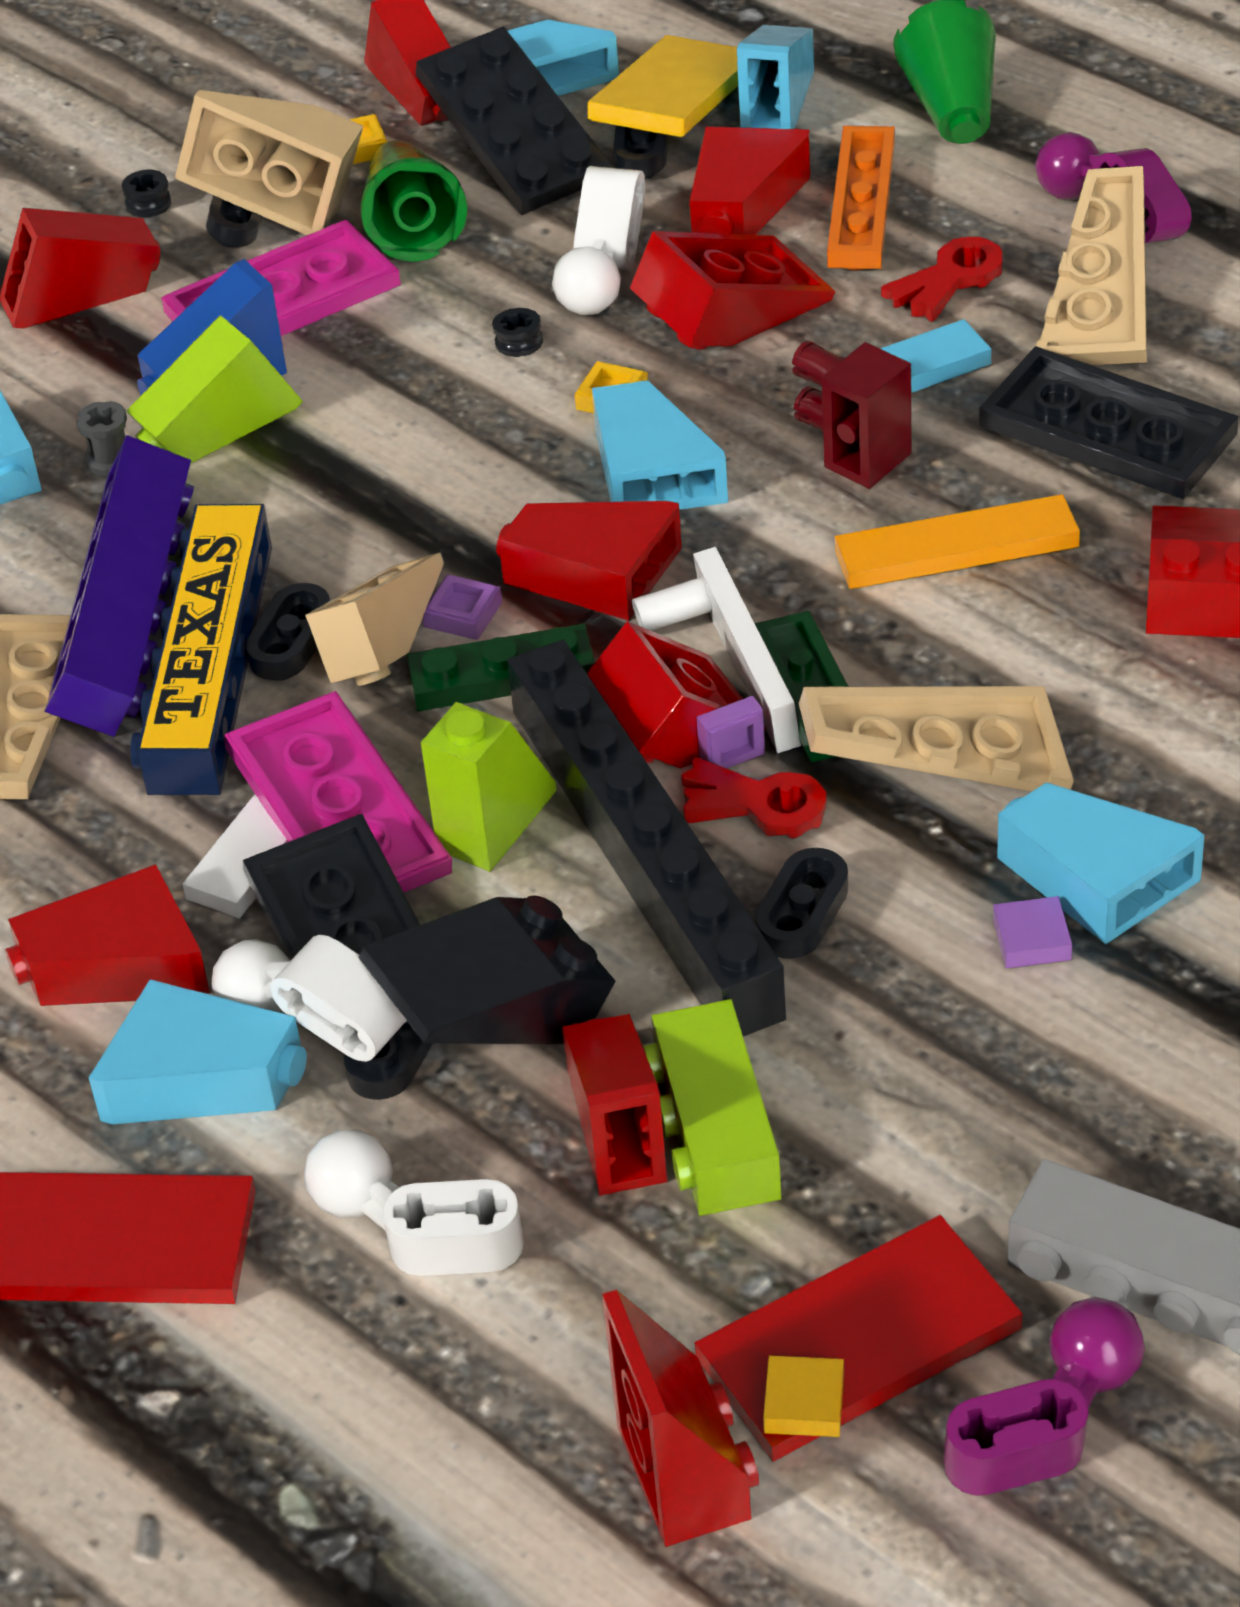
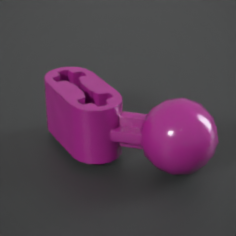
(1069, 155)
(1042, 1425)

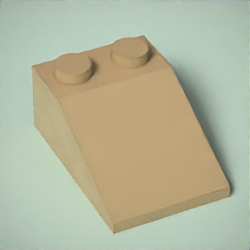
(270, 157)

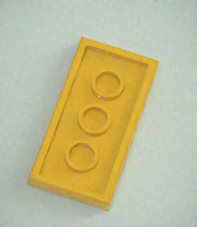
(668, 87)

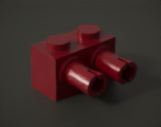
(859, 410)

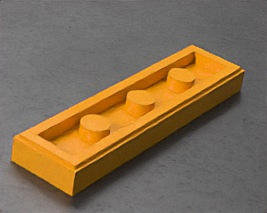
(956, 541)

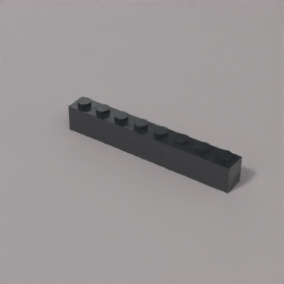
(646, 838)

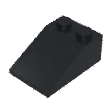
(492, 974)

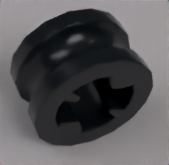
(146, 193)
(517, 332)

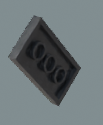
(511, 119)
(1109, 422)

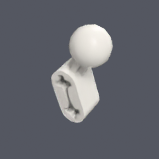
(604, 240)
(320, 986)
(427, 1224)

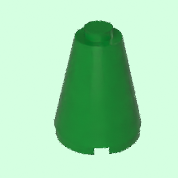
(950, 65)
(411, 203)

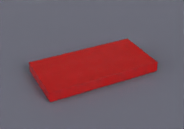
(123, 1237)
(887, 1314)

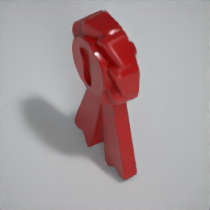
(959, 265)
(777, 804)

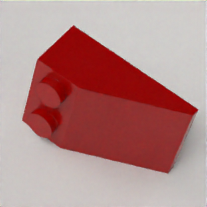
(724, 285)
(1194, 572)
(675, 1428)

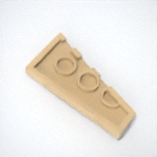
(1102, 275)
(27, 668)
(951, 731)

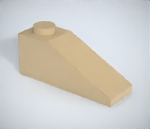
(374, 620)

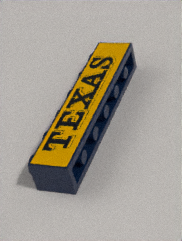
(203, 650)

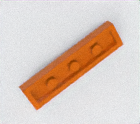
(861, 198)

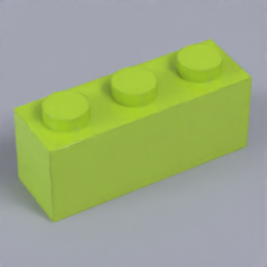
(713, 1108)

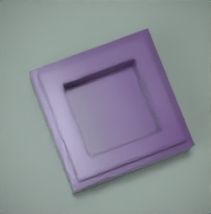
(462, 607)
(732, 733)
(1032, 932)

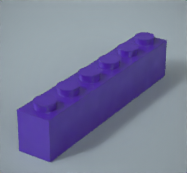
(120, 588)

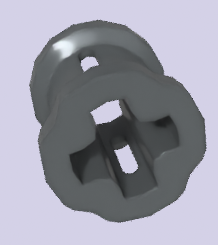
(104, 431)

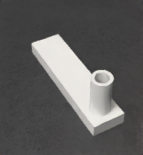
(716, 594)

